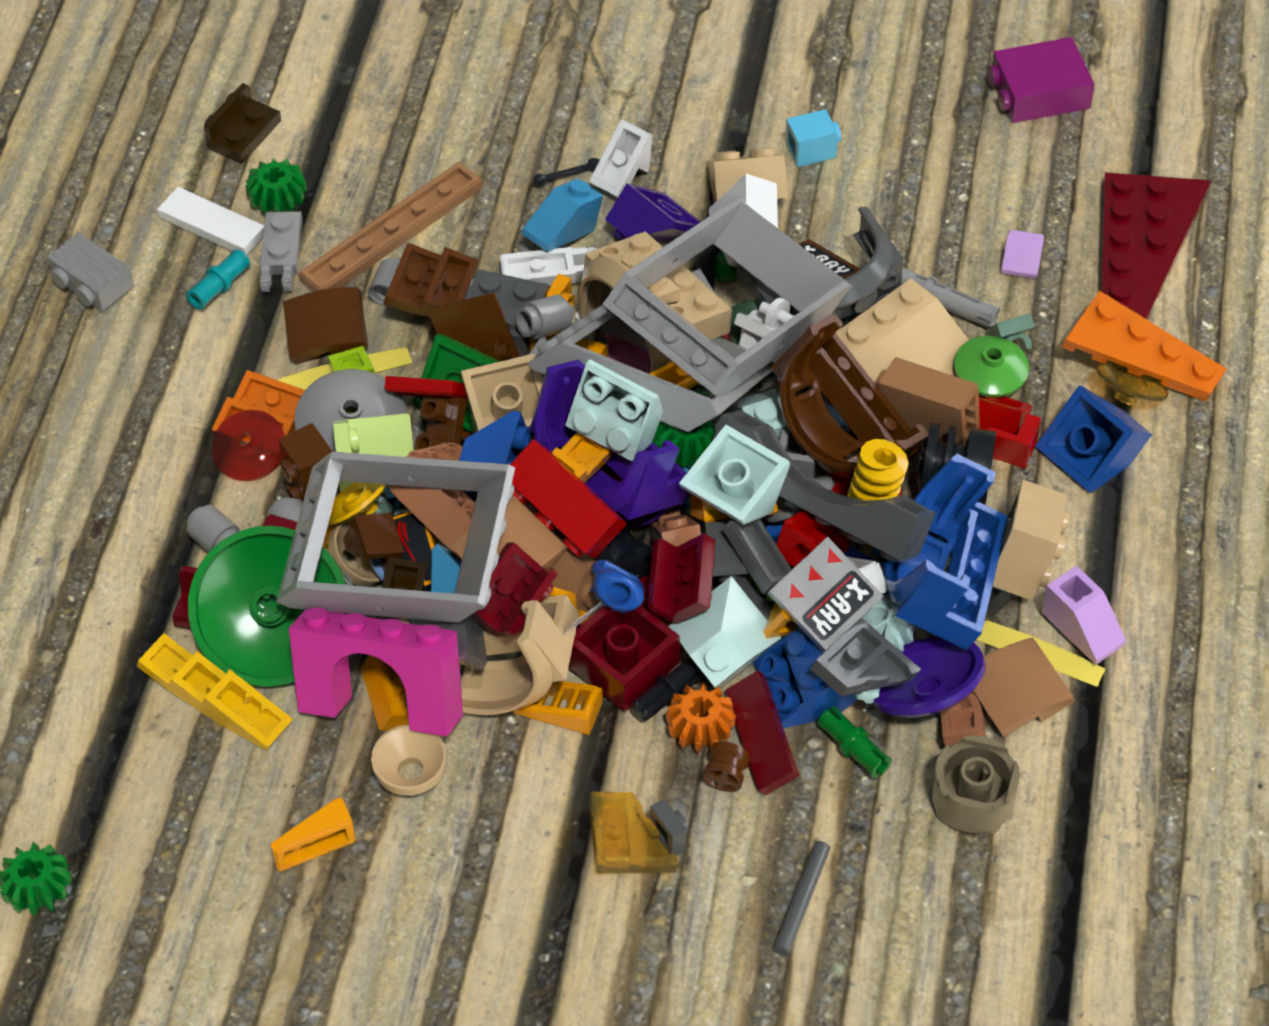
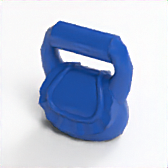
(616, 587)

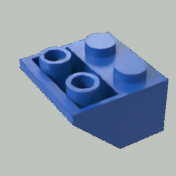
(497, 442)
(794, 687)

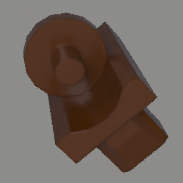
(444, 422)

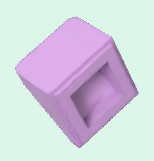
(1022, 254)

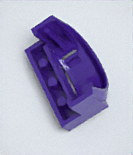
(646, 482)

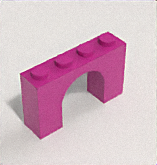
(419, 654)

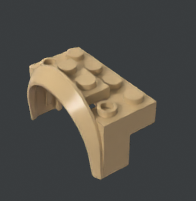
(677, 289)
(525, 679)

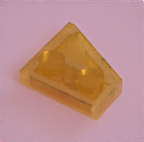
(625, 837)

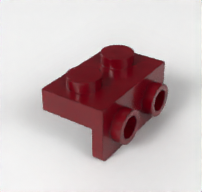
(681, 578)
(512, 583)

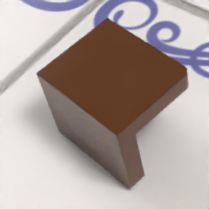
(375, 536)

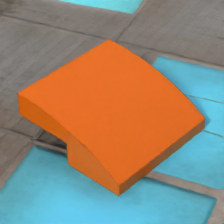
(266, 395)

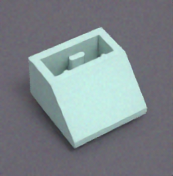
(614, 411)

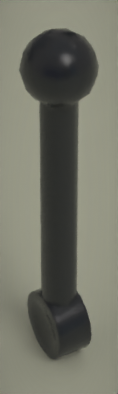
(540, 179)

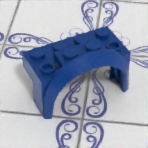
(956, 601)

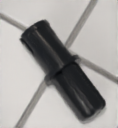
(664, 689)

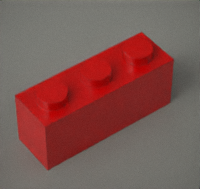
(564, 501)

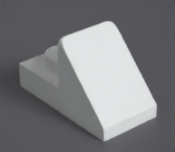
(621, 159)

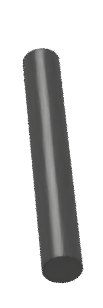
(801, 898)

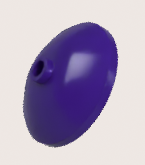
(944, 680)

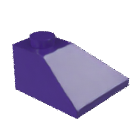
(649, 211)

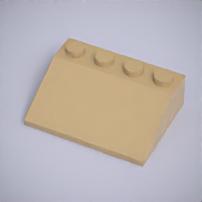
(906, 326)

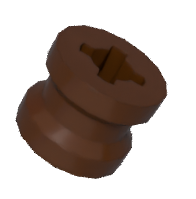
(726, 766)

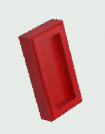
(424, 387)

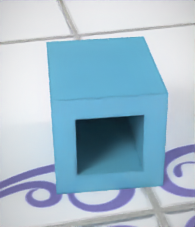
(812, 137)

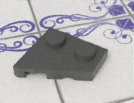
(863, 662)

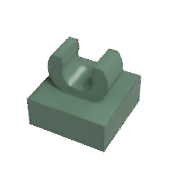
(1014, 330)

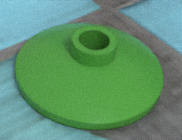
(997, 376)

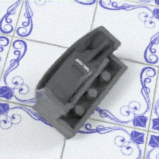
(869, 284)

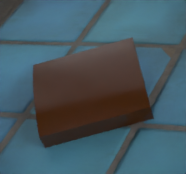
(429, 279)
(324, 323)

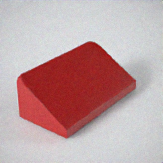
(1002, 413)

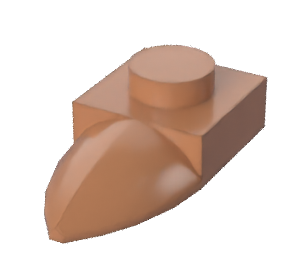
(963, 721)

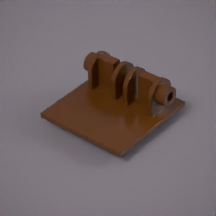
(477, 324)

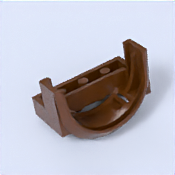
(829, 367)

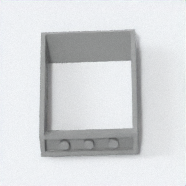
(760, 250)
(680, 406)
(479, 558)

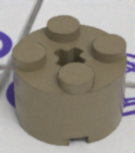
(975, 785)

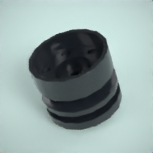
(936, 453)

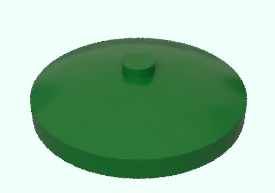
(236, 605)

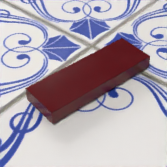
(762, 733)

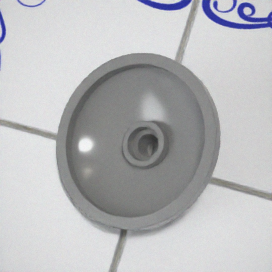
(334, 392)

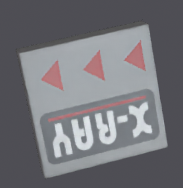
(825, 594)

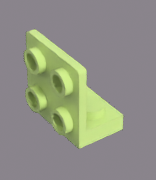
(374, 435)

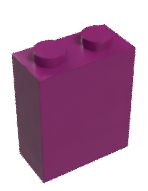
(1041, 80)

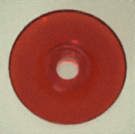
(255, 458)

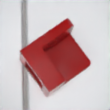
(1017, 448)

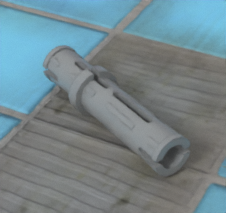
(956, 301)

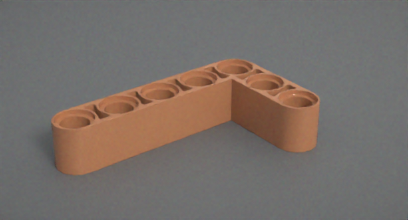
(442, 511)

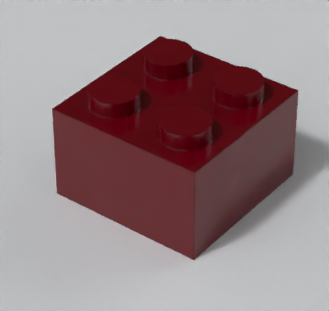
(624, 653)

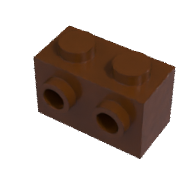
(299, 453)

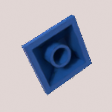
(1092, 439)

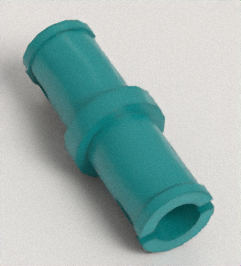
(218, 279)

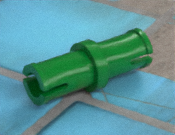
(854, 742)

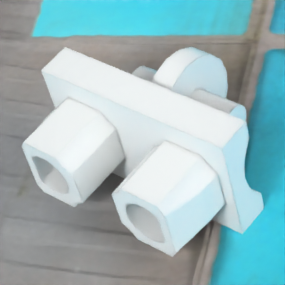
(762, 322)

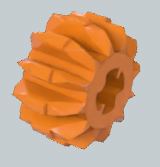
(700, 717)

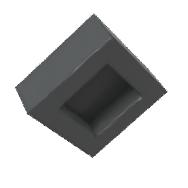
(671, 826)

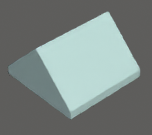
(737, 476)

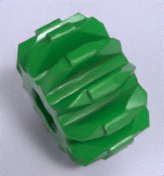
(276, 186)
(690, 443)
(34, 879)

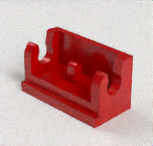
(803, 534)

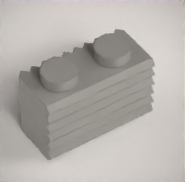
(90, 272)

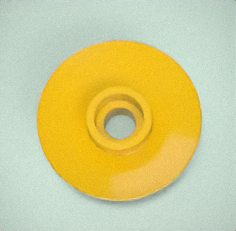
(355, 500)

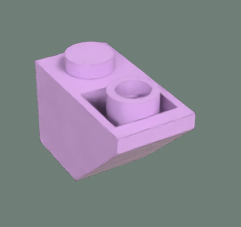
(1083, 614)

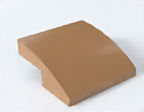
(527, 533)
(1020, 686)

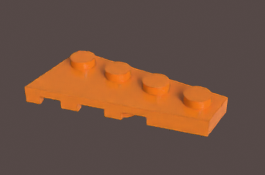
(1128, 339)

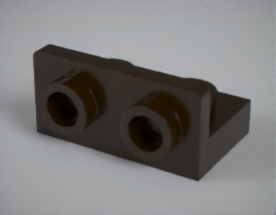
(240, 125)

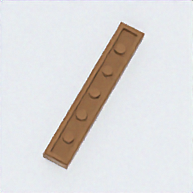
(391, 229)

